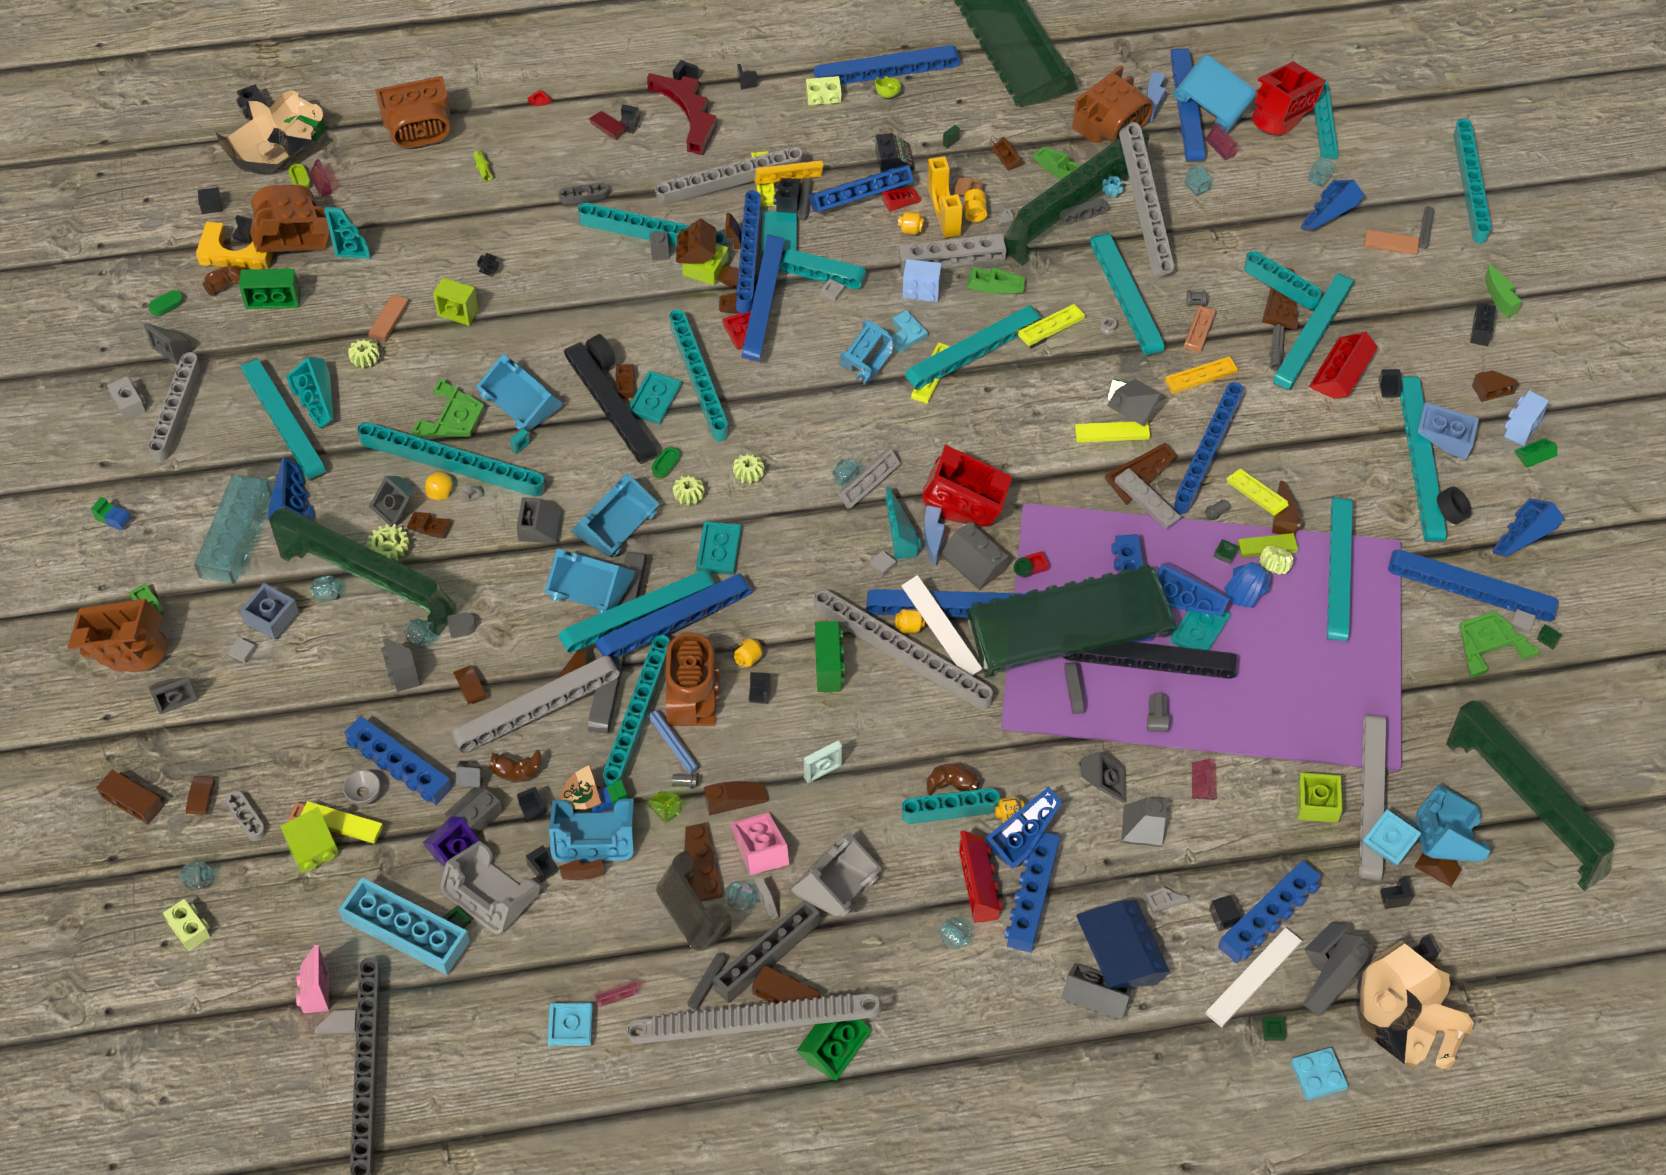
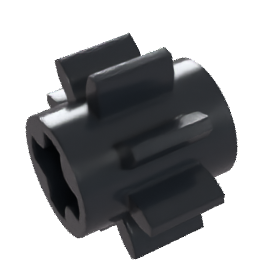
(487, 264)

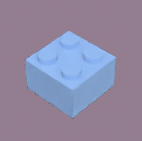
(921, 280)
(1525, 417)

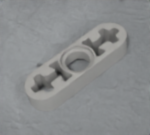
(245, 824)

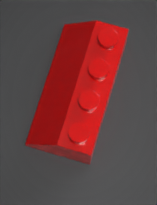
(1344, 365)
(978, 877)

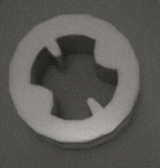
(1108, 329)

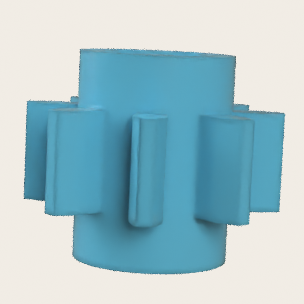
(1112, 186)

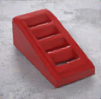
(892, 202)

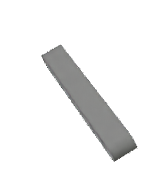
(174, 407)

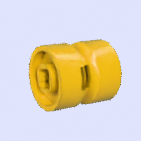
(975, 205)

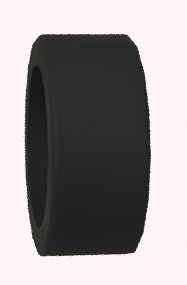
(600, 351)
(1454, 505)

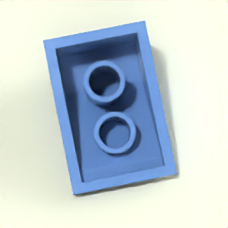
(1448, 429)

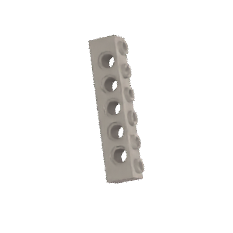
(956, 251)

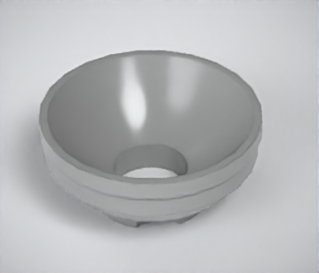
(361, 780)

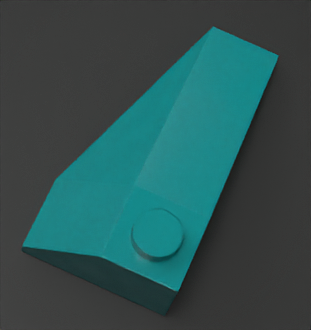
(345, 236)
(313, 387)
(902, 532)

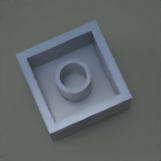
(269, 611)

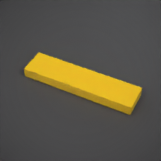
(796, 171)
(1201, 374)

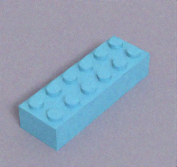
(404, 926)

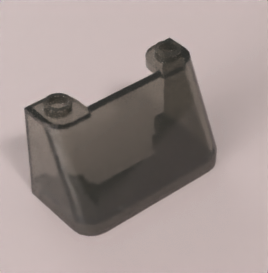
(698, 924)

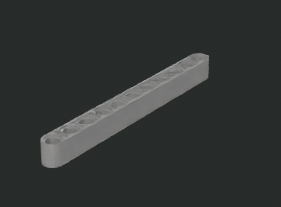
(908, 654)

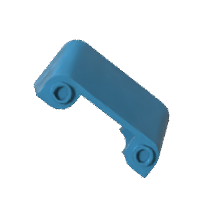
(1216, 91)
(518, 393)
(616, 516)
(587, 581)
(1447, 827)
(591, 834)

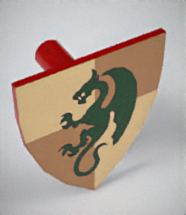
(582, 790)

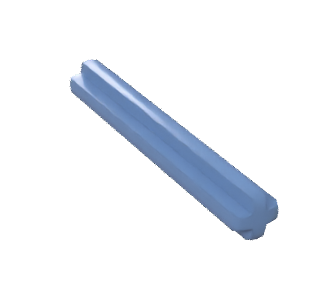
(672, 740)

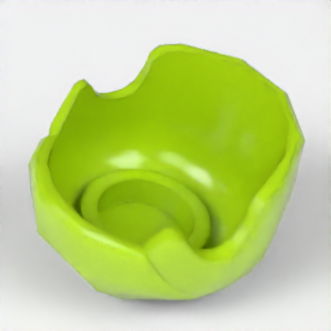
(887, 87)

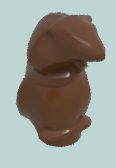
(220, 278)
(515, 771)
(952, 774)

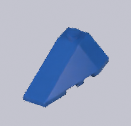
(1335, 200)
(289, 491)
(1532, 522)
(1190, 593)
(1019, 834)

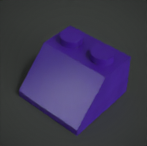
(450, 840)

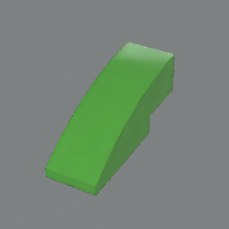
(1055, 162)
(995, 281)
(1501, 292)

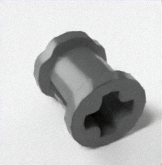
(1196, 298)

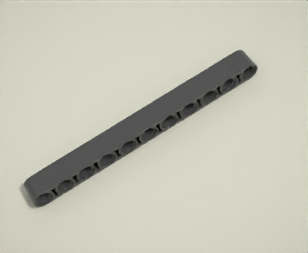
(606, 696)
(363, 1060)

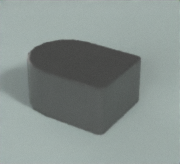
(461, 624)

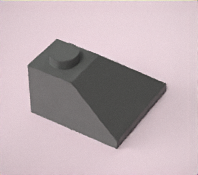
(167, 342)
(1135, 401)
(391, 499)
(172, 694)
(1105, 775)
(1144, 822)

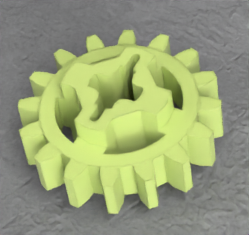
(388, 541)

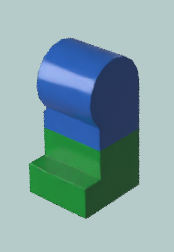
(110, 514)
(609, 796)

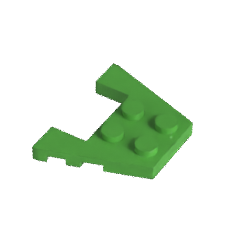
(457, 418)
(1489, 634)

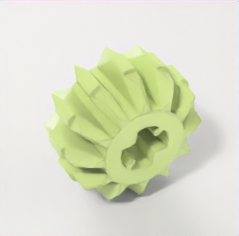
(364, 353)
(748, 468)
(688, 490)
(1276, 559)

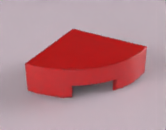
(539, 98)

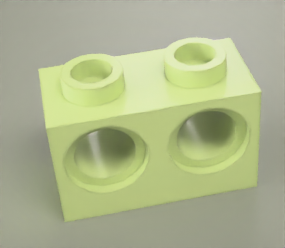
(823, 90)
(183, 926)

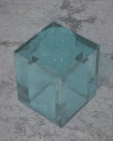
(1321, 172)
(1198, 180)

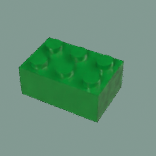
(269, 288)
(829, 656)

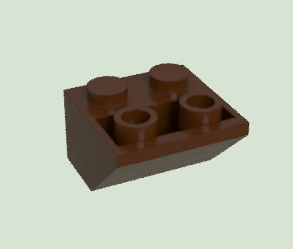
(696, 243)

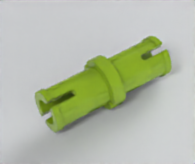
(482, 165)

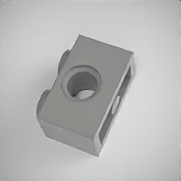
(126, 398)

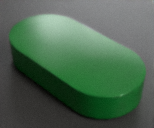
(165, 303)
(665, 462)

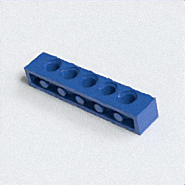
(861, 188)
(1128, 555)
(363, 730)
(1301, 875)
(1024, 938)

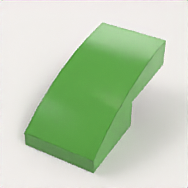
(144, 592)

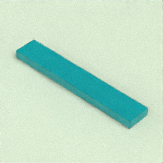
(1325, 125)

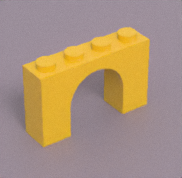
(947, 207)
(211, 251)

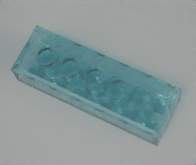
(233, 529)

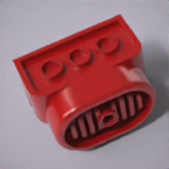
(1285, 98)
(965, 488)

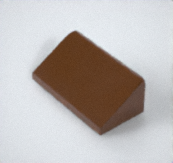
(1007, 154)

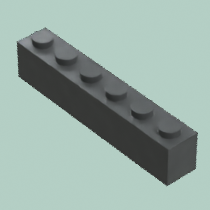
(766, 950)

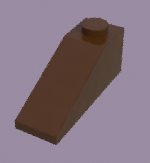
(1286, 520)
(733, 796)

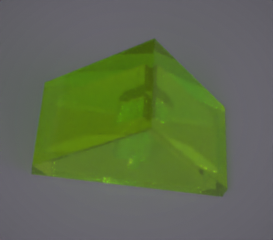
(665, 805)

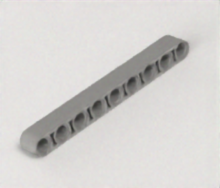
(722, 176)
(1144, 208)
(535, 704)
(1372, 792)

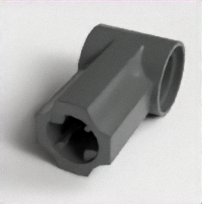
(1157, 717)

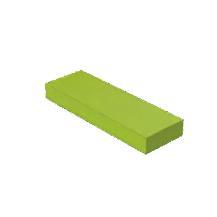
(1254, 546)

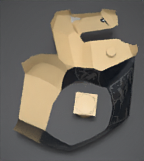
(267, 140)
(1406, 996)

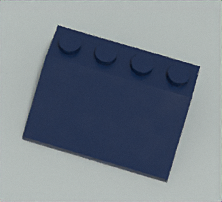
(1123, 945)

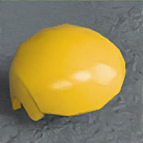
(438, 485)

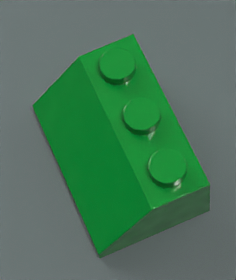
(833, 1045)

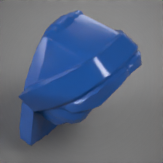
(1248, 584)

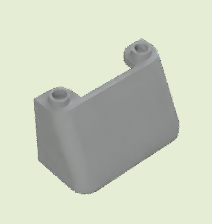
(837, 876)
(485, 890)

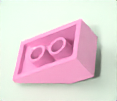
(760, 843)
(313, 983)

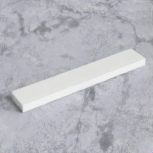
(941, 626)
(1253, 977)

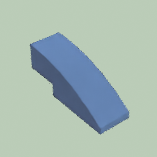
(1156, 92)
(933, 533)

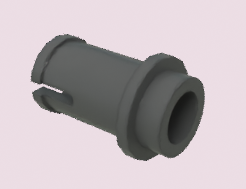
(1213, 511)
(685, 780)

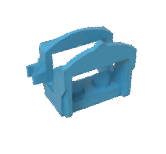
(863, 346)

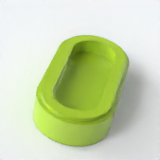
(299, 175)

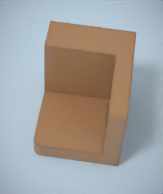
(965, 184)

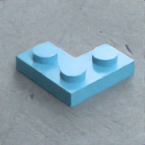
(910, 331)

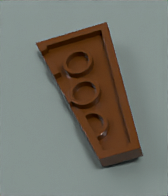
(1280, 310)
(1146, 467)
(705, 875)

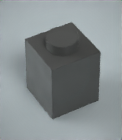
(659, 246)

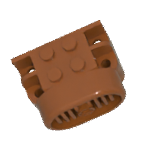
(1110, 107)
(415, 112)
(287, 220)
(120, 635)
(691, 681)

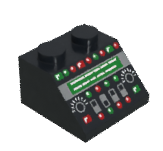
(892, 152)

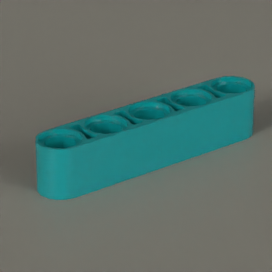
(822, 268)
(1282, 279)
(942, 812)

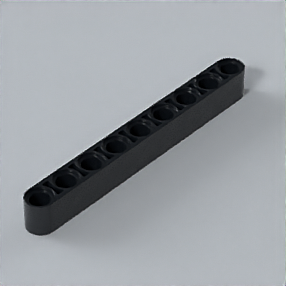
(610, 402)
(1162, 659)

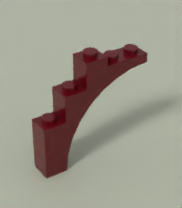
(695, 107)

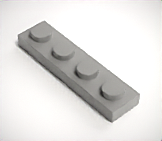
(868, 478)
(1147, 499)

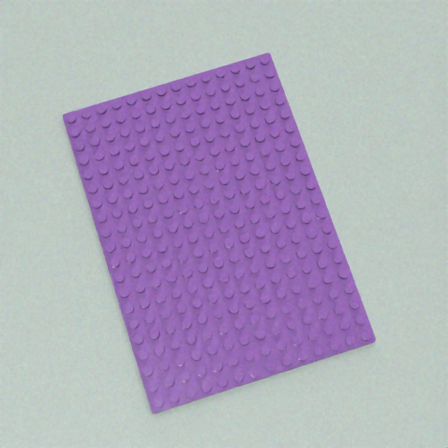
(1292, 685)

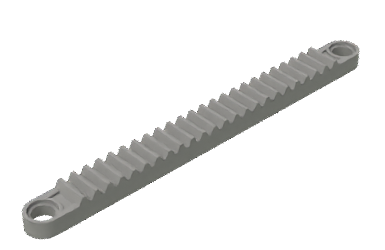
(753, 1018)

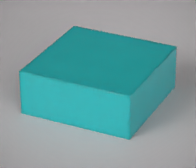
(520, 441)

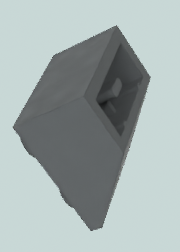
(538, 521)
(400, 665)

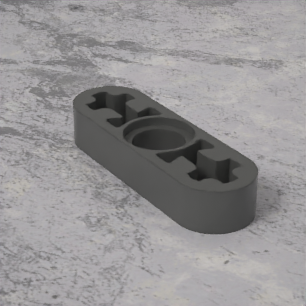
(596, 195)
(1074, 213)
(1073, 688)

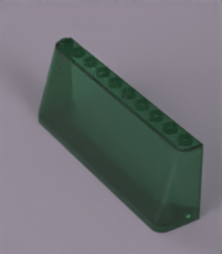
(1018, 49)
(1068, 192)
(300, 535)
(1070, 619)
(1481, 731)

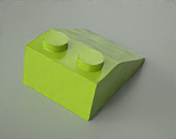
(309, 840)

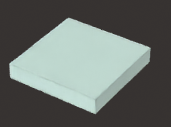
(823, 761)

